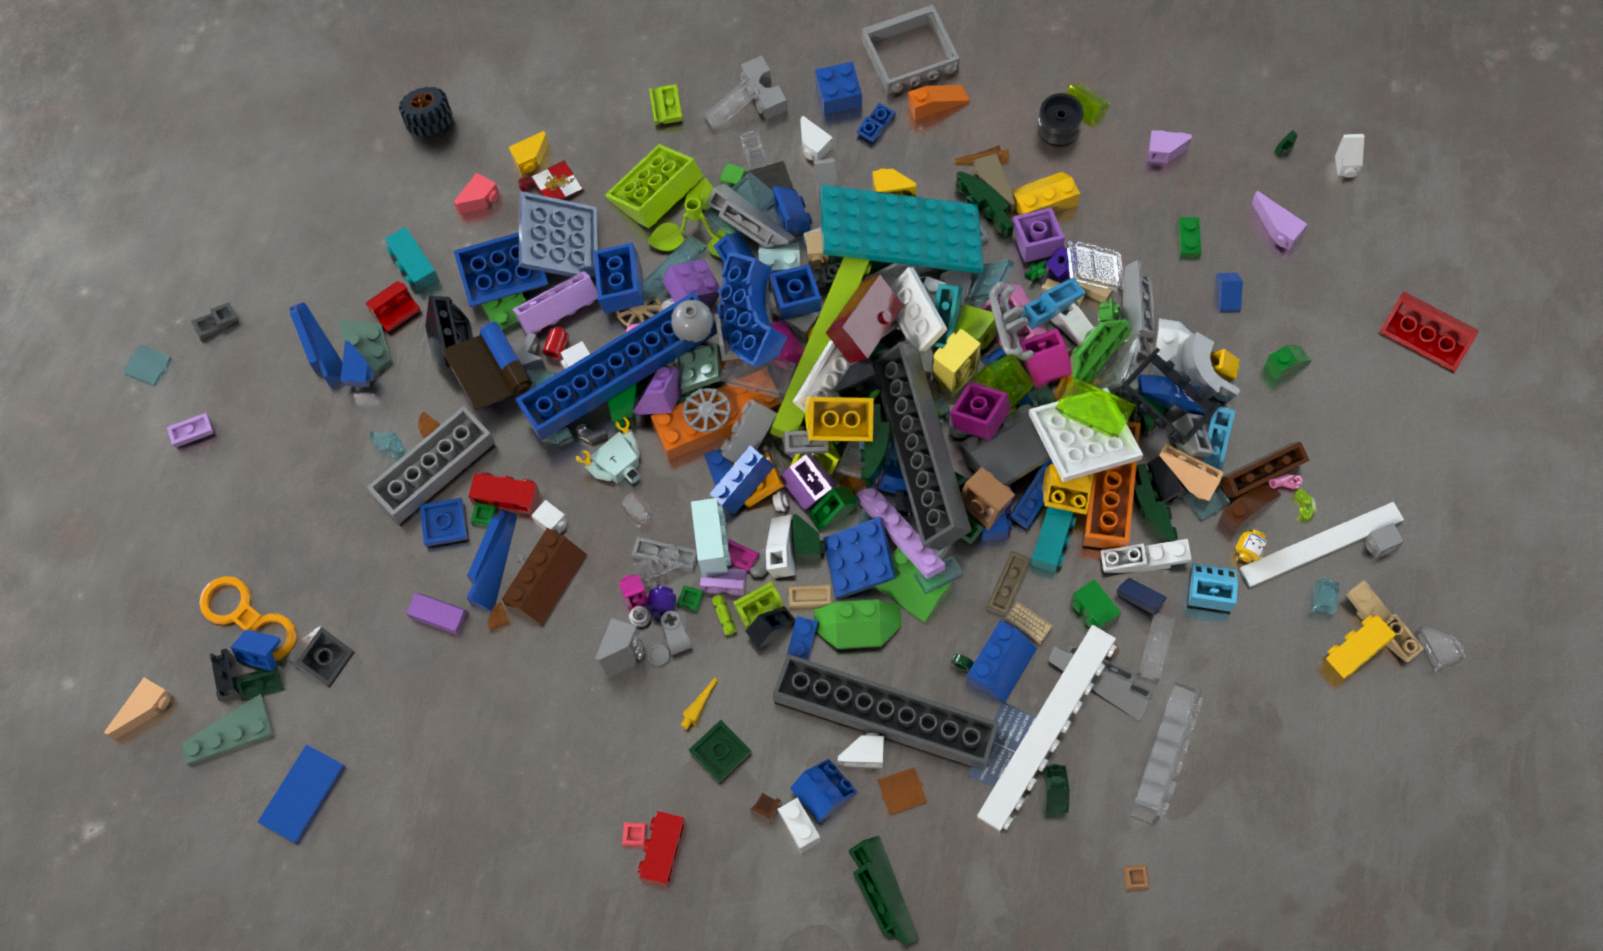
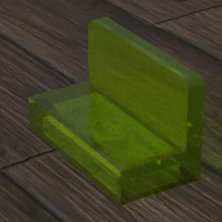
(1091, 102)

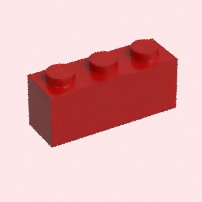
(504, 492)
(661, 849)

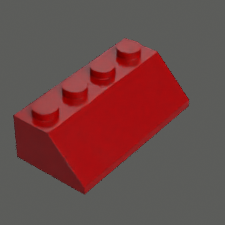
(1429, 331)

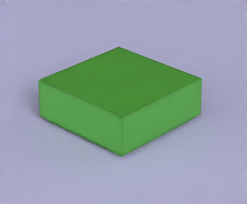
(732, 174)

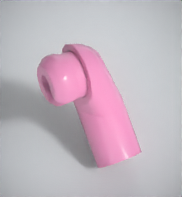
(1286, 480)

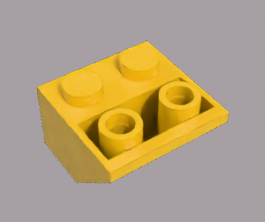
(1066, 495)

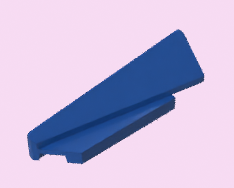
(316, 344)
(490, 561)

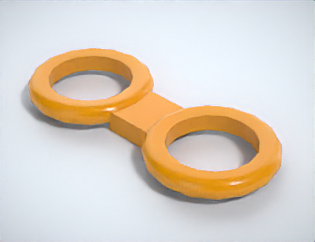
(245, 615)

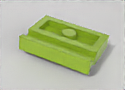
(666, 104)

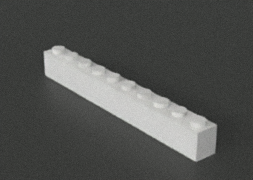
(1046, 728)

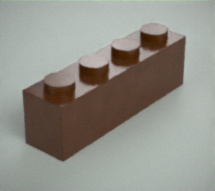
(1264, 469)

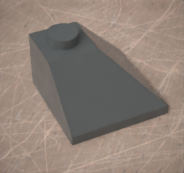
(320, 655)

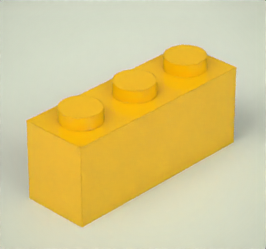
(1360, 645)

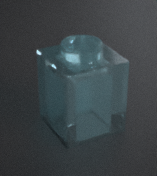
(1325, 596)

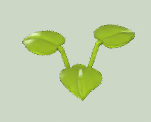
(669, 237)

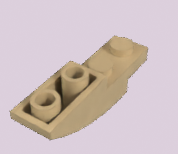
(1368, 603)

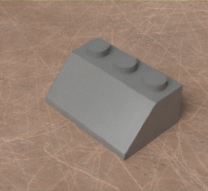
(619, 648)

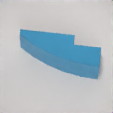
(1052, 303)

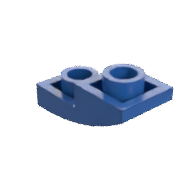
(876, 123)

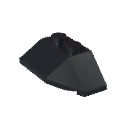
(445, 327)

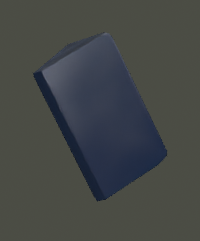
(1141, 595)

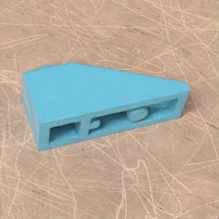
(1219, 432)

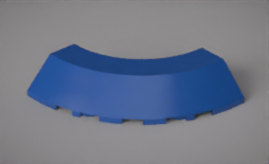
(744, 311)

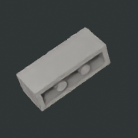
(748, 430)

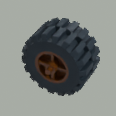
(425, 111)

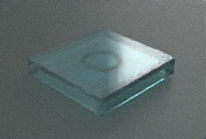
(991, 274)

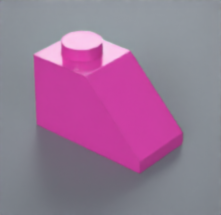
(633, 591)

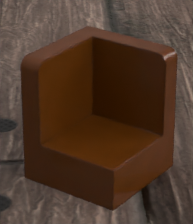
(766, 808)

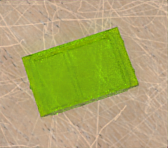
(1095, 408)

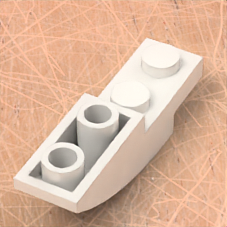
(1146, 558)

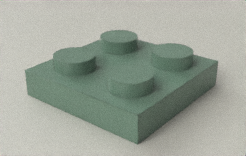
(700, 367)

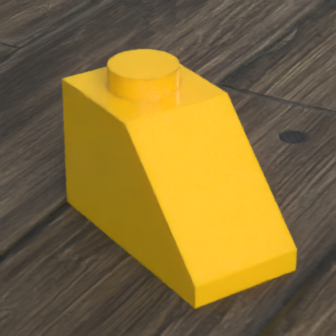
(529, 152)
(1225, 364)

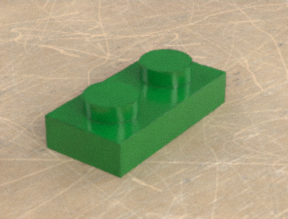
(1189, 236)

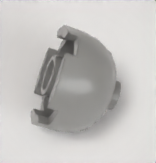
(692, 321)

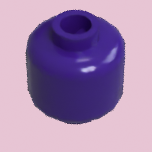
(660, 601)

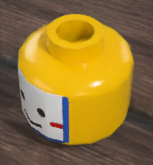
(1251, 546)

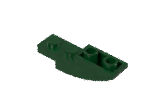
(988, 199)
(875, 451)
(1153, 513)

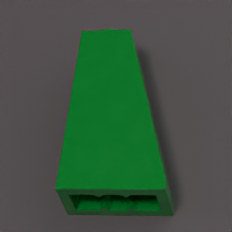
(623, 406)

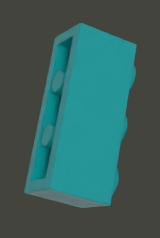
(411, 259)
(948, 307)
(1052, 539)

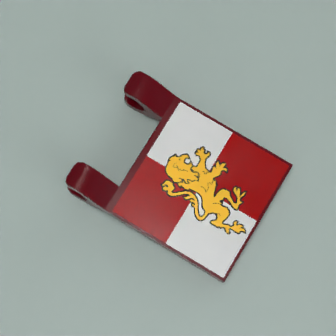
(553, 182)

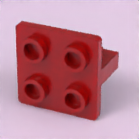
(393, 306)

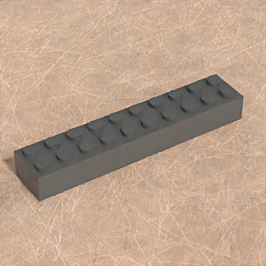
(921, 448)
(886, 711)

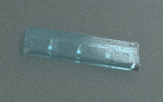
(686, 252)

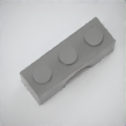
(770, 100)

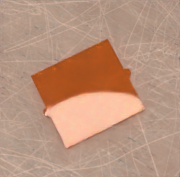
(902, 791)

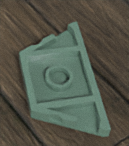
(369, 341)

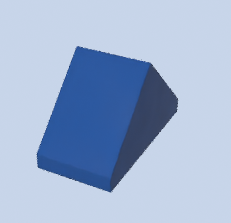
(1229, 291)

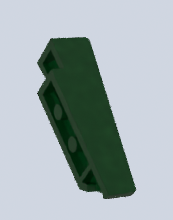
(882, 890)

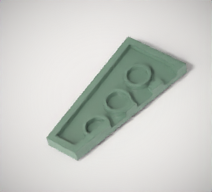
(235, 730)

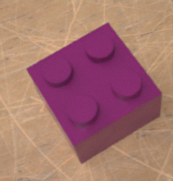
(980, 410)

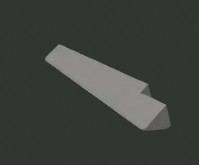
(747, 217)
(1138, 305)
(1113, 683)

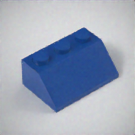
(1001, 662)

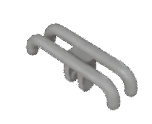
(1006, 324)

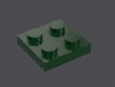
(720, 751)

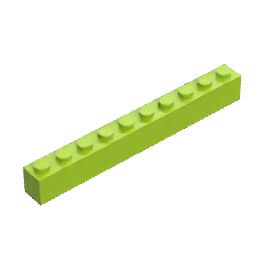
(844, 285)

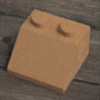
(986, 498)

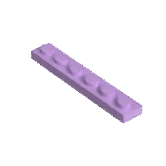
(901, 532)

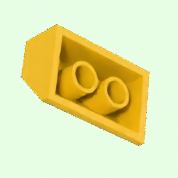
(1052, 191)
(839, 418)

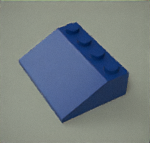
(493, 270)

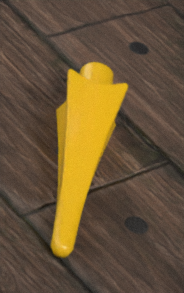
(693, 712)

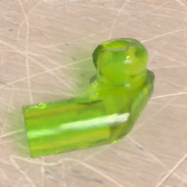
(1308, 501)

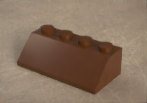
(544, 577)

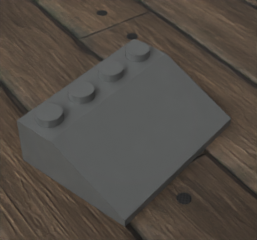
(1011, 452)

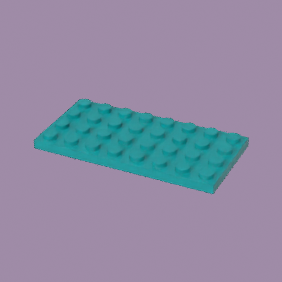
(900, 229)

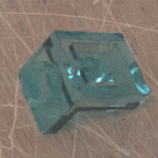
(383, 440)

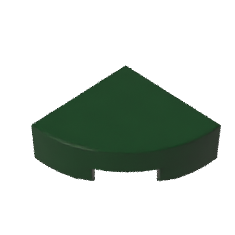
(1286, 143)

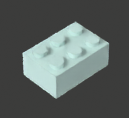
(710, 537)

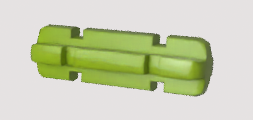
(724, 614)

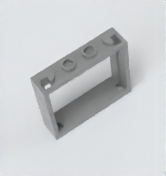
(903, 24)

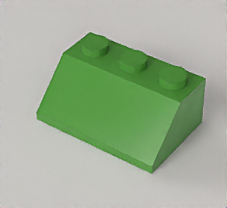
(908, 592)

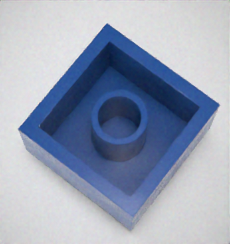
(838, 88)
(795, 292)

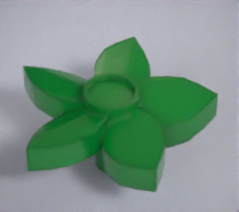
(1037, 270)

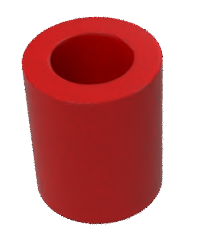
(555, 343)

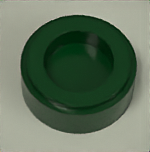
(962, 662)

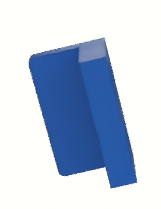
(732, 243)
(892, 480)
(256, 649)

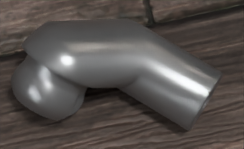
(589, 435)

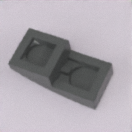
(218, 319)

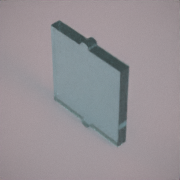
(147, 365)
(1205, 508)

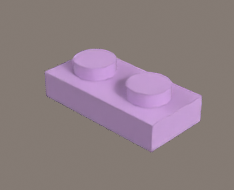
(190, 430)

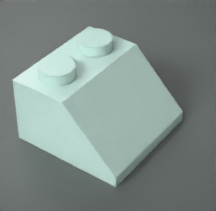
(780, 256)

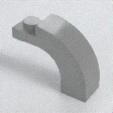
(1198, 367)

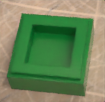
(482, 514)
(690, 599)

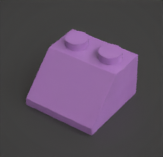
(1038, 234)
(660, 393)

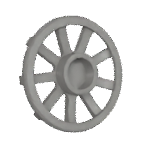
(706, 409)

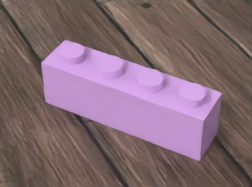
(556, 303)

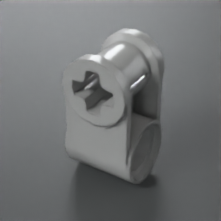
(675, 635)

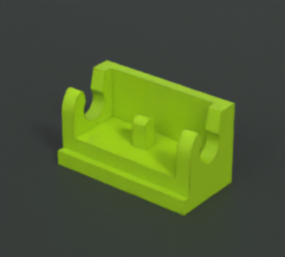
(757, 602)

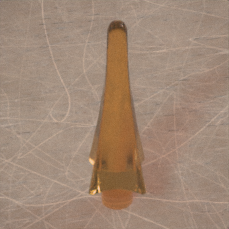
(970, 158)

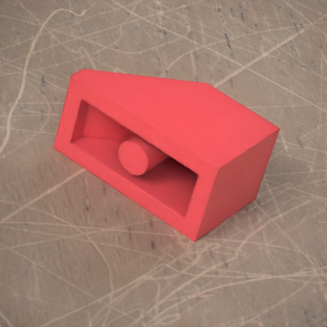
(476, 195)

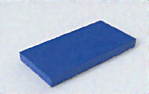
(301, 794)

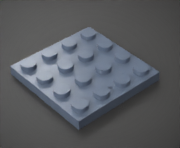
(557, 235)

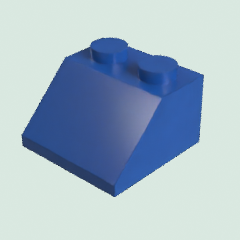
(791, 211)

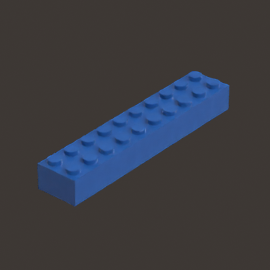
(605, 373)

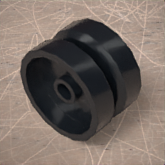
(1060, 119)

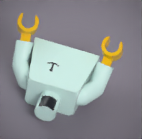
(615, 458)

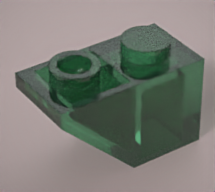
(1056, 789)

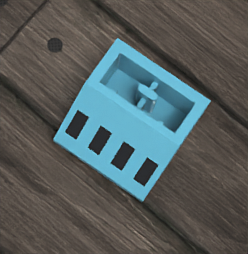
(1213, 587)

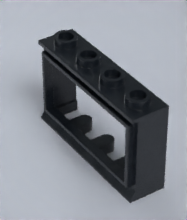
(1183, 383)

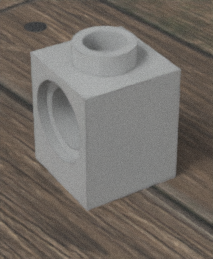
(1384, 540)

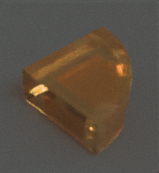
(427, 424)
(497, 617)

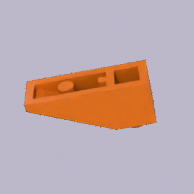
(935, 99)

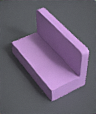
(730, 583)

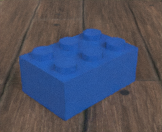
(618, 278)

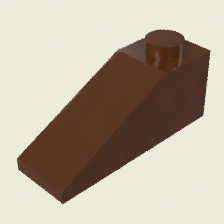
(1248, 507)

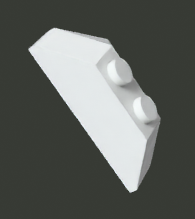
(1170, 341)

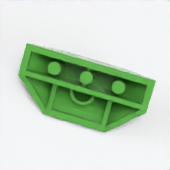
(1097, 348)
(858, 623)

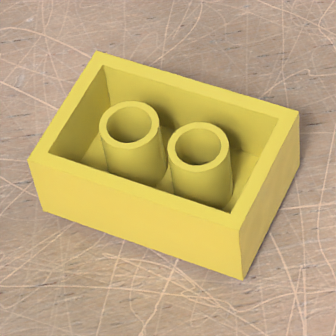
(956, 362)

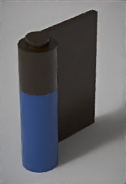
(487, 367)

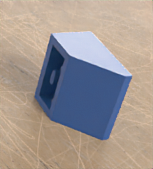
(823, 789)

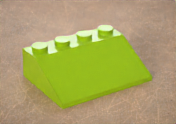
(655, 185)

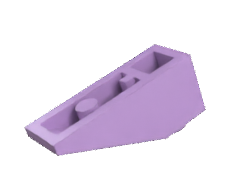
(1280, 223)

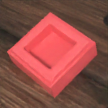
(634, 834)

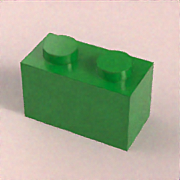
(1095, 605)

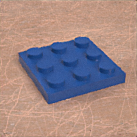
(859, 558)

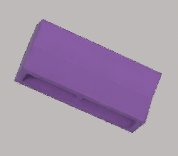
(436, 613)

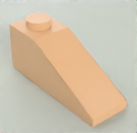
(1194, 474)
(140, 707)

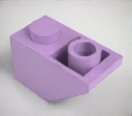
(1167, 145)

